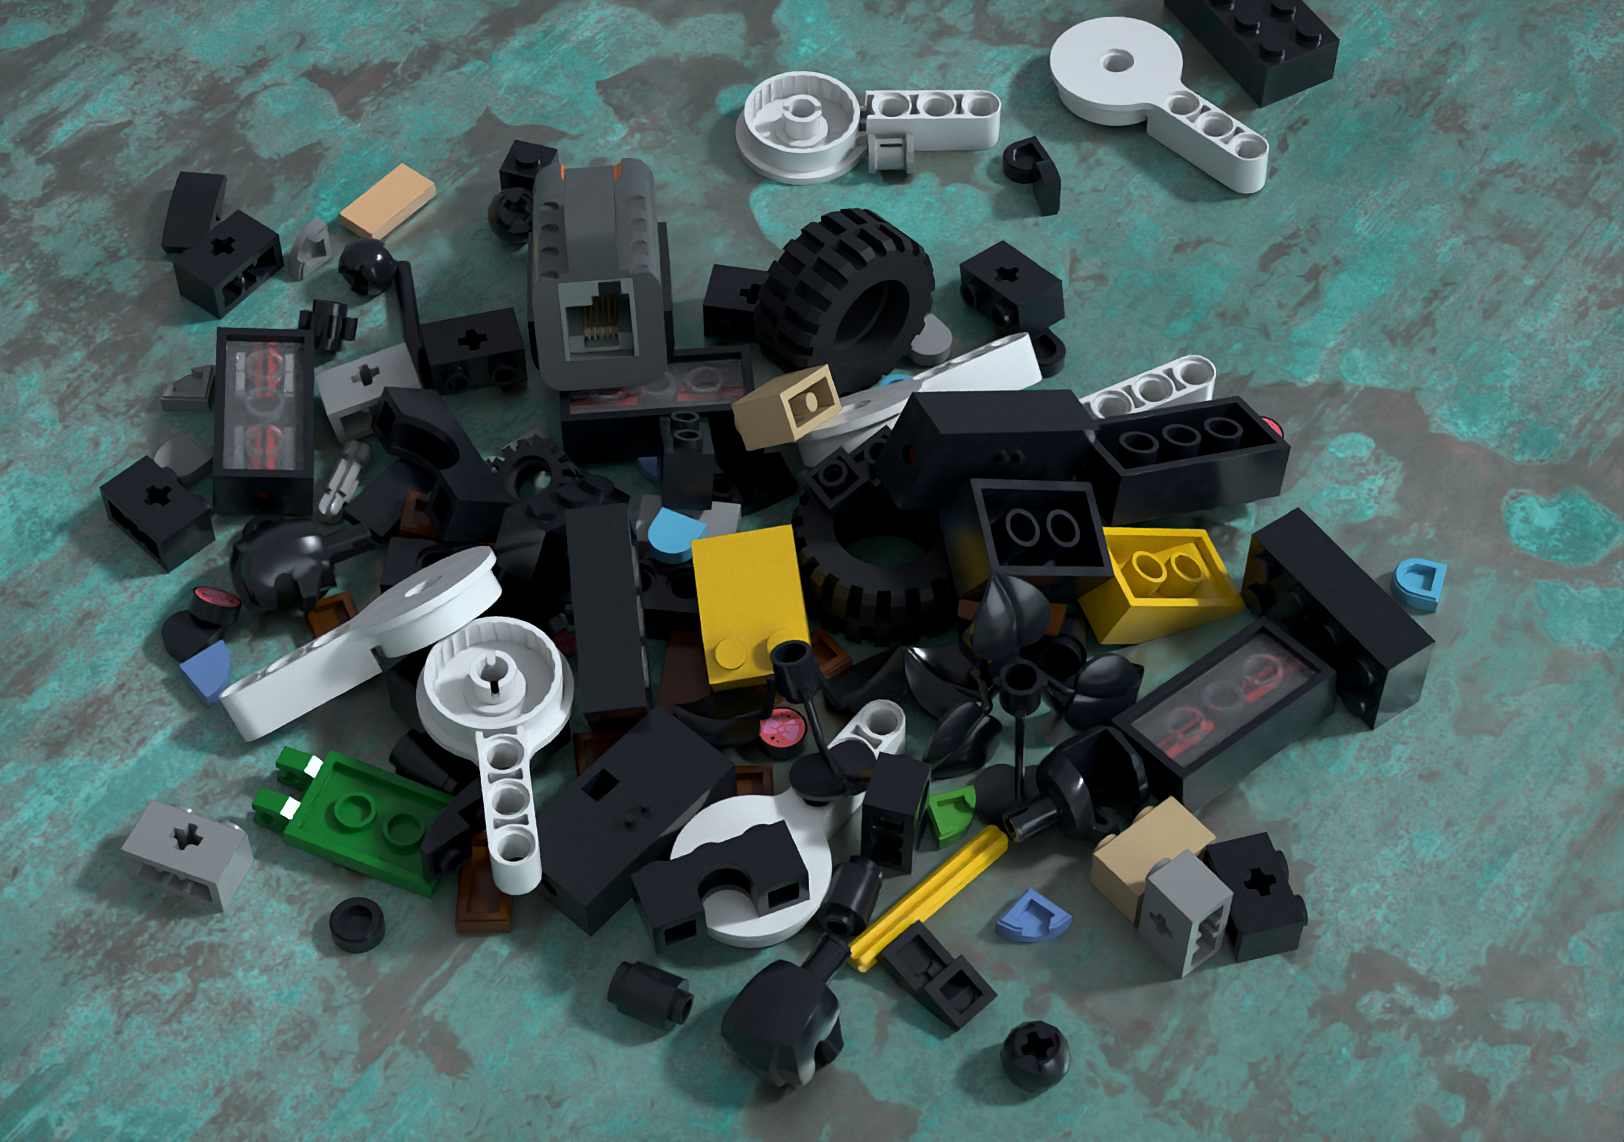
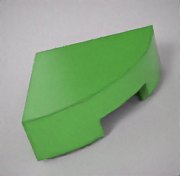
(951, 815)

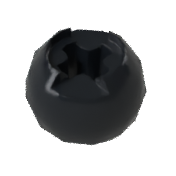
(512, 200)
(367, 266)
(1025, 1069)

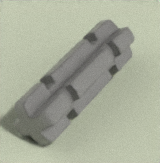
(342, 482)

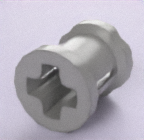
(890, 154)

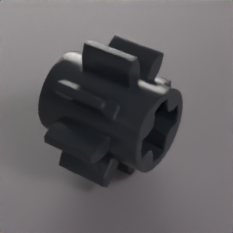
(329, 324)

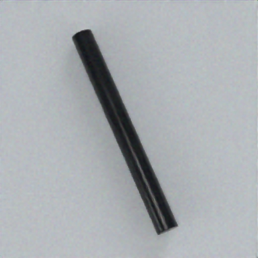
(410, 319)

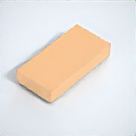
(387, 203)

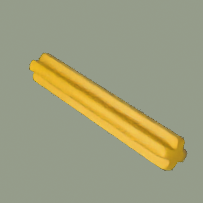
(928, 896)

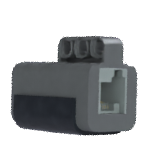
(598, 278)

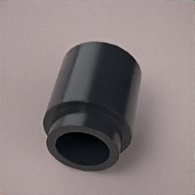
(850, 896)
(650, 995)

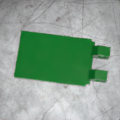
(353, 816)

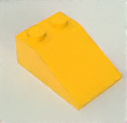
(1160, 585)
(747, 602)

